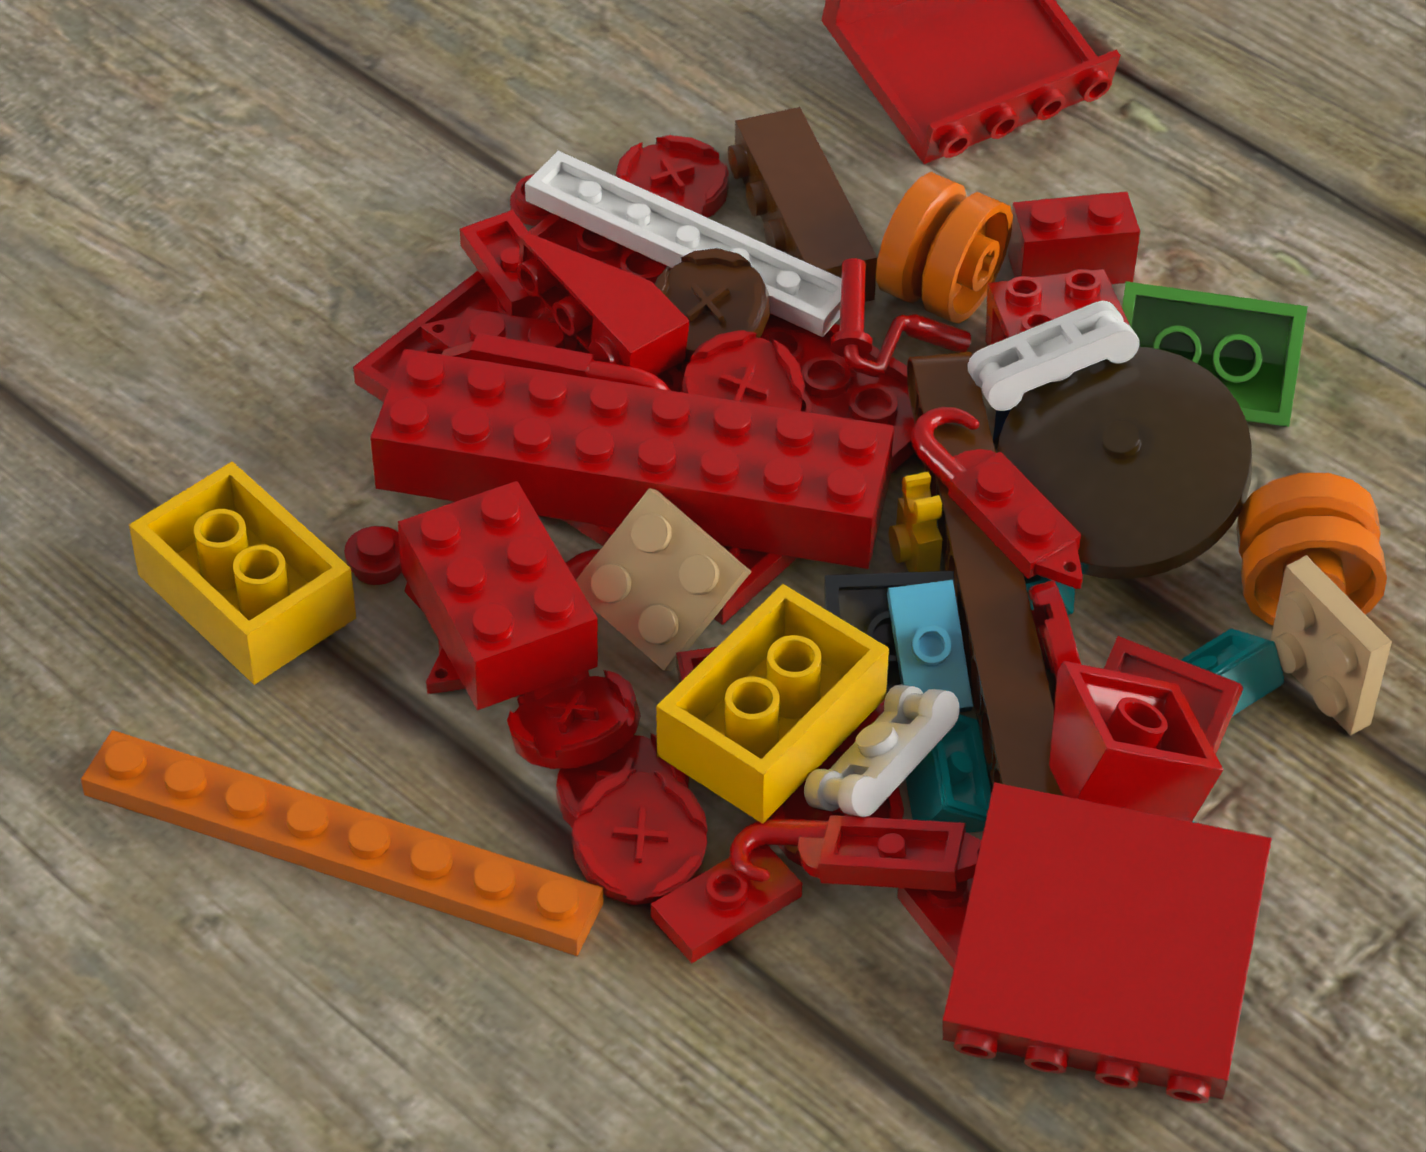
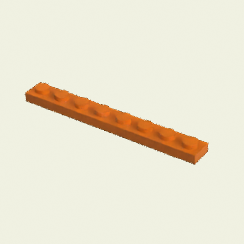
(344, 842)

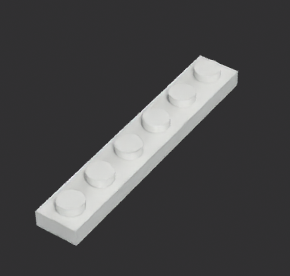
(669, 231)

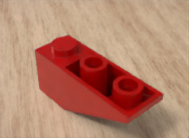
(604, 307)

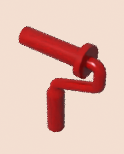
(854, 343)

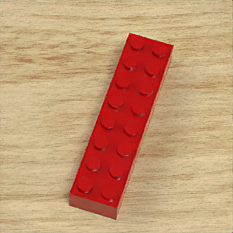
(597, 445)

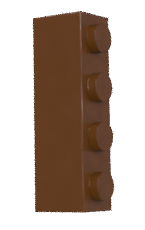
(798, 194)

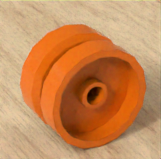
(944, 247)
(1314, 517)

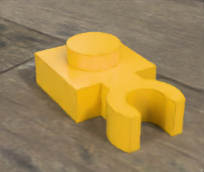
(916, 534)

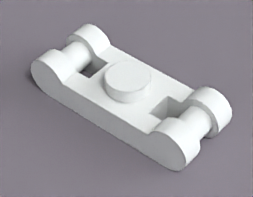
(1051, 353)
(884, 751)

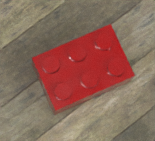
(498, 595)

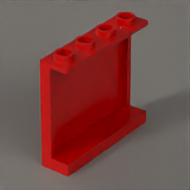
(967, 66)
(1107, 943)

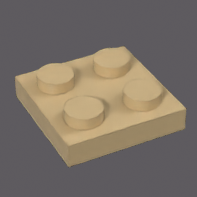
(660, 579)
(1329, 645)

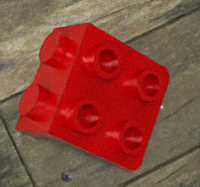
(1031, 301)

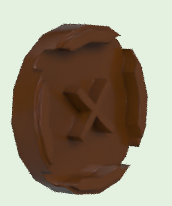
(716, 294)

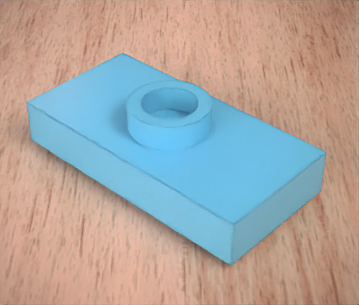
(930, 639)

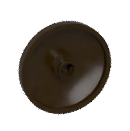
(1137, 459)

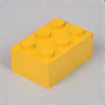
(243, 572)
(772, 702)

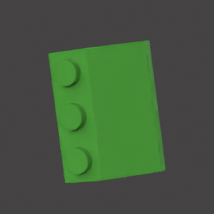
(1238, 339)

